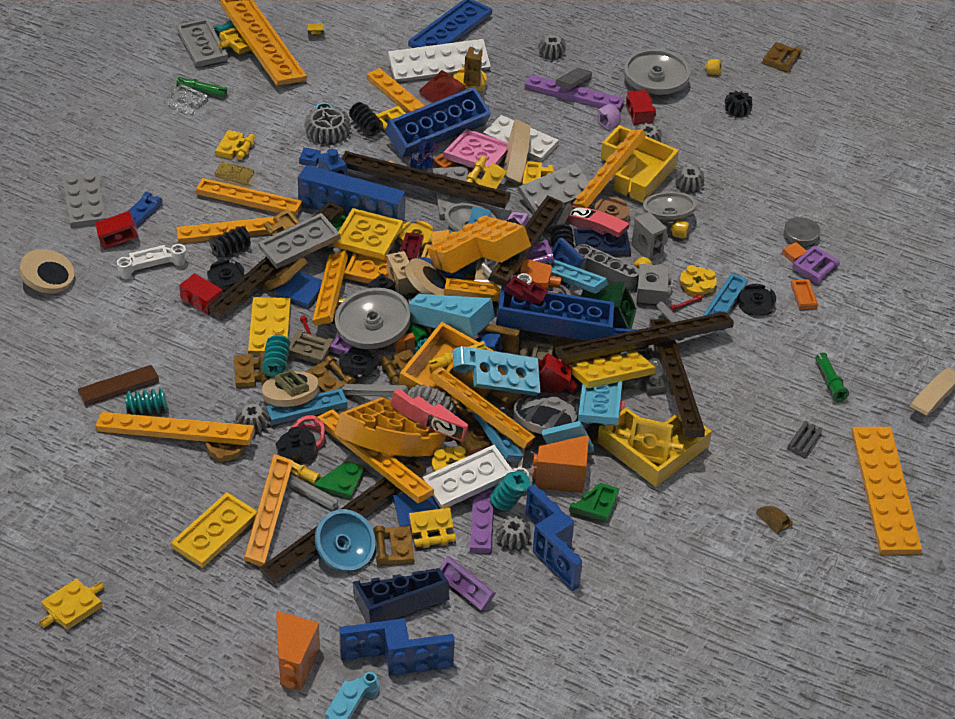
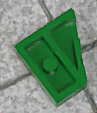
(597, 503)

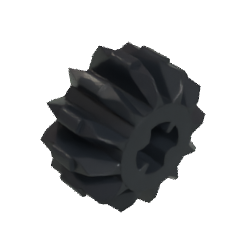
(738, 103)

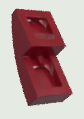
(531, 293)

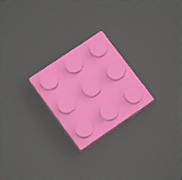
(473, 145)

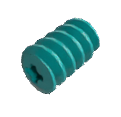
(275, 355)
(146, 401)
(510, 490)

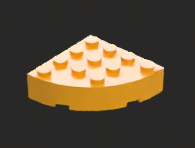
(387, 430)

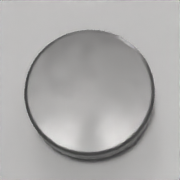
(802, 231)

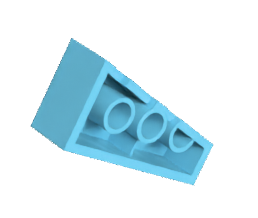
(462, 313)

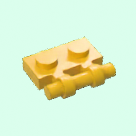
(234, 145)
(534, 170)
(492, 174)
(432, 521)

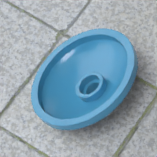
(353, 533)

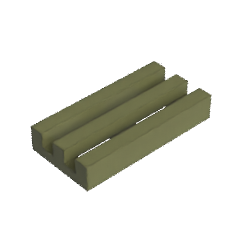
(288, 383)

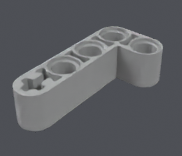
(608, 266)

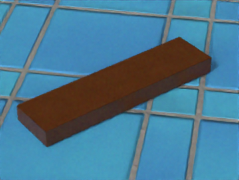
(118, 385)

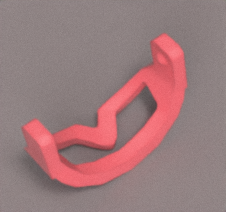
(319, 426)

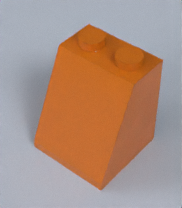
(561, 465)
(297, 648)

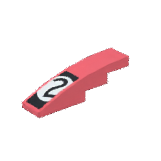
(597, 221)
(434, 418)

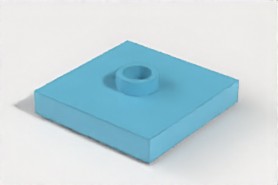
(566, 432)

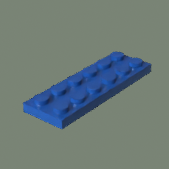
(452, 24)

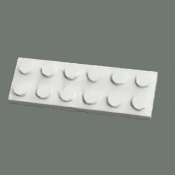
(430, 60)

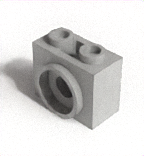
(649, 236)
(653, 284)

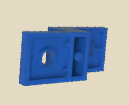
(553, 537)
(392, 641)

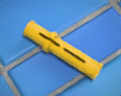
(447, 359)

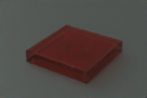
(441, 86)

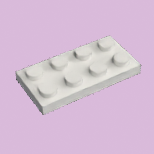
(539, 144)
(468, 476)

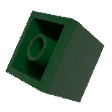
(623, 303)

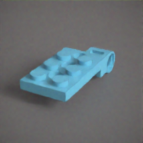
(468, 359)

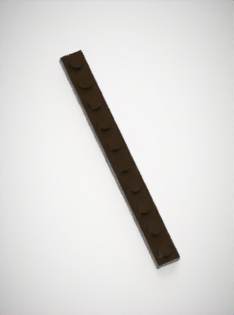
(426, 180)
(535, 228)
(259, 274)
(644, 337)
(679, 386)
(305, 547)

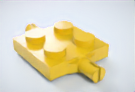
(233, 39)
(651, 439)
(71, 604)

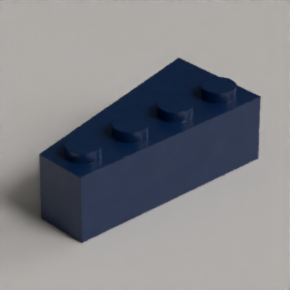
(400, 595)

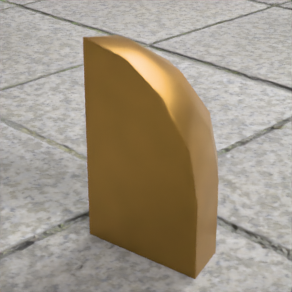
(775, 518)

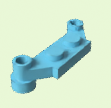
(350, 696)

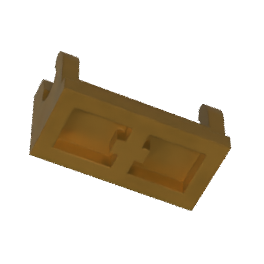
(472, 67)

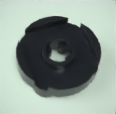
(234, 271)
(764, 304)
(358, 363)
(294, 437)

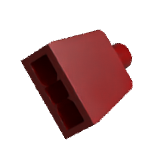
(555, 375)

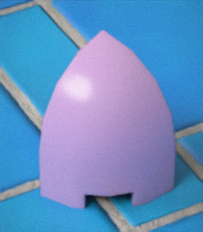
(609, 116)

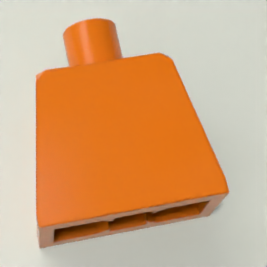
(540, 273)

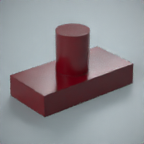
(412, 245)

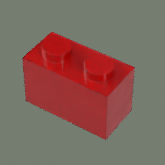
(640, 107)
(116, 229)
(199, 292)

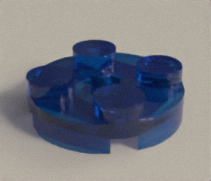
(423, 157)

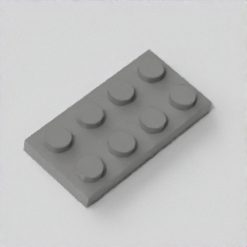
(201, 42)
(561, 185)
(84, 199)
(445, 200)
(299, 240)

